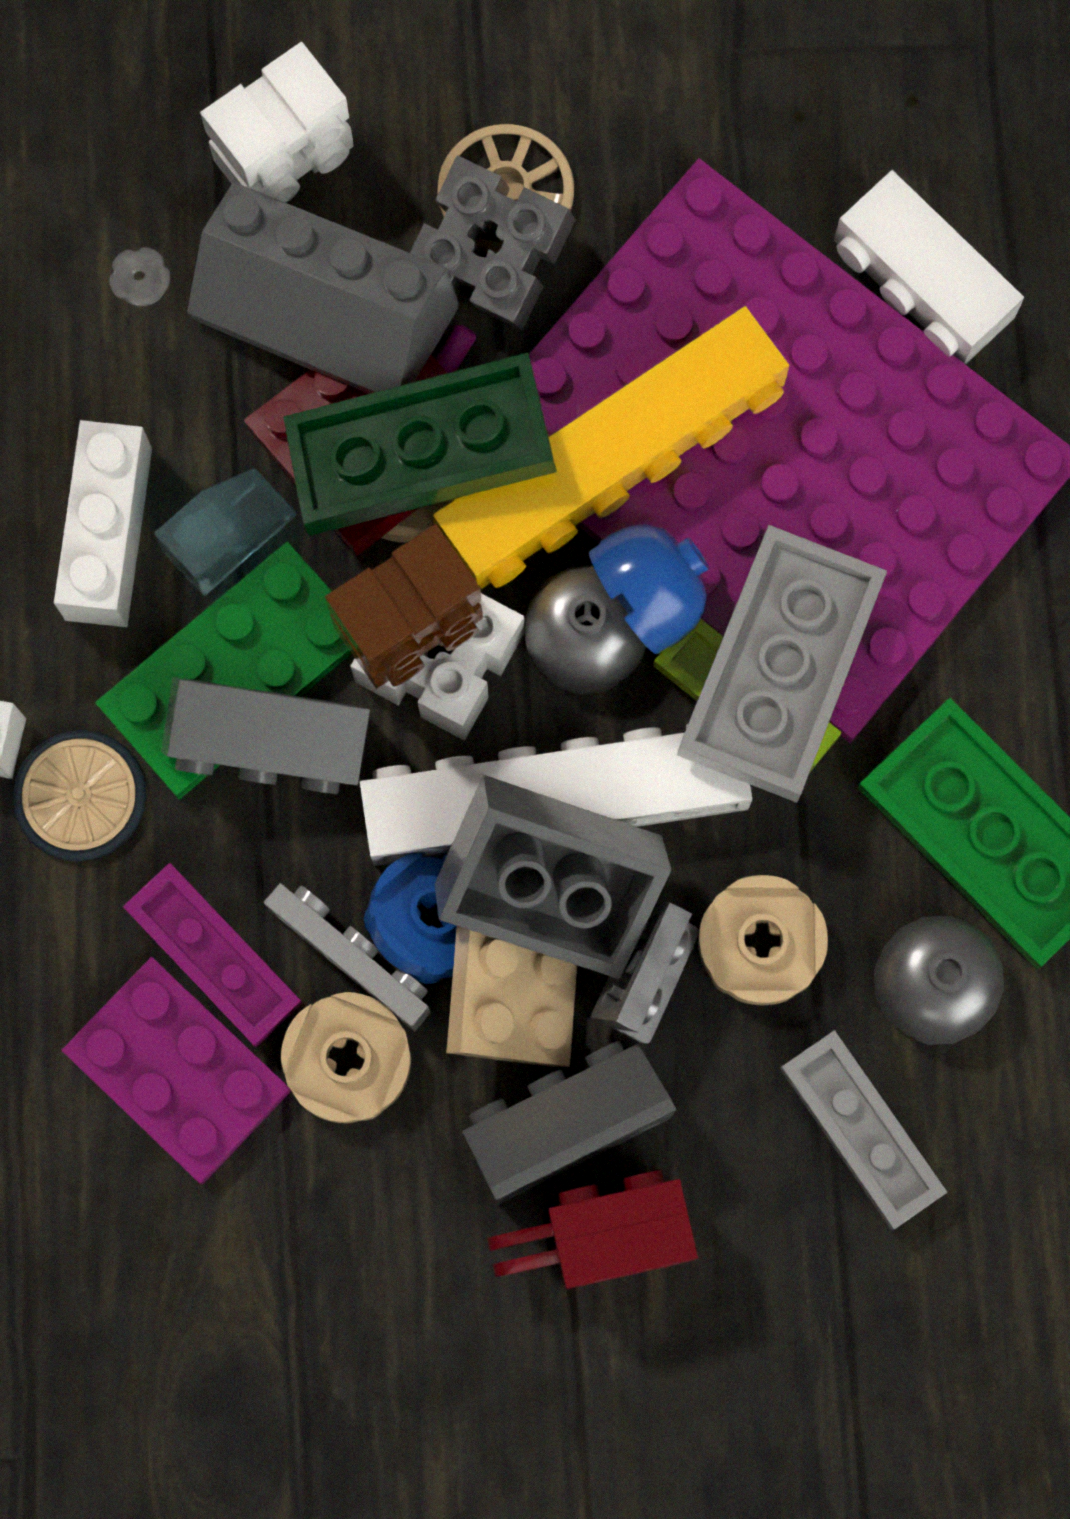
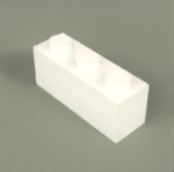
(926, 268)
(103, 524)

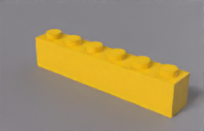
(617, 446)

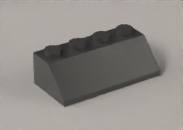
(318, 292)

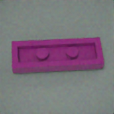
(213, 955)

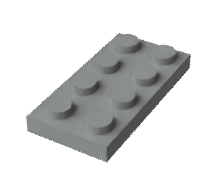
(782, 663)

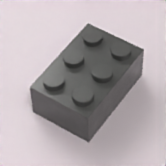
(551, 877)

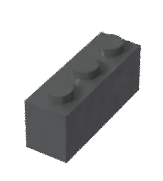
(264, 734)

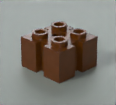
(407, 608)

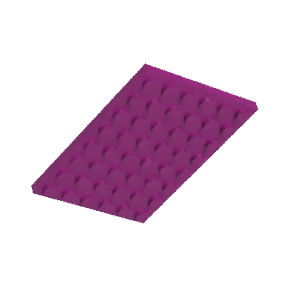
(865, 451)

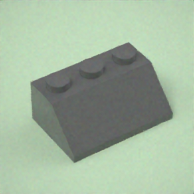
(567, 1120)

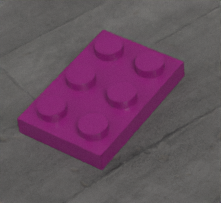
(176, 1070)

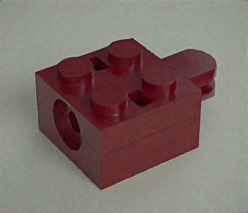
(608, 1234)

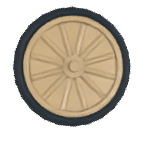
(79, 795)

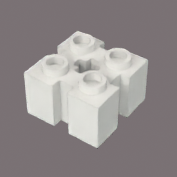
(280, 126)
(452, 684)

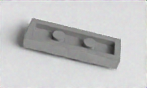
(350, 954)
(863, 1130)

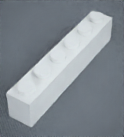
(625, 781)

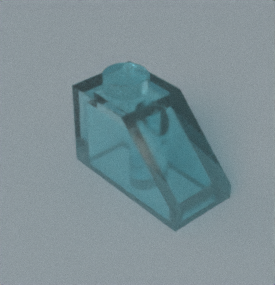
(223, 528)

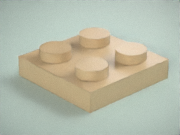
(510, 1002)

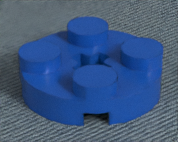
(395, 920)

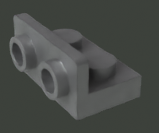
(645, 987)

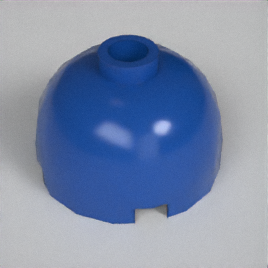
(654, 582)

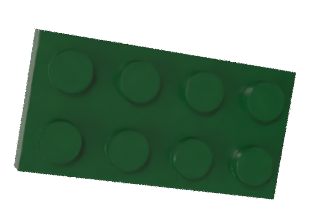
(419, 444)

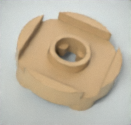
(789, 914)
(331, 1024)

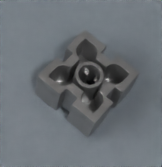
(527, 227)

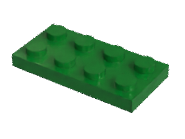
(259, 635)
(981, 827)

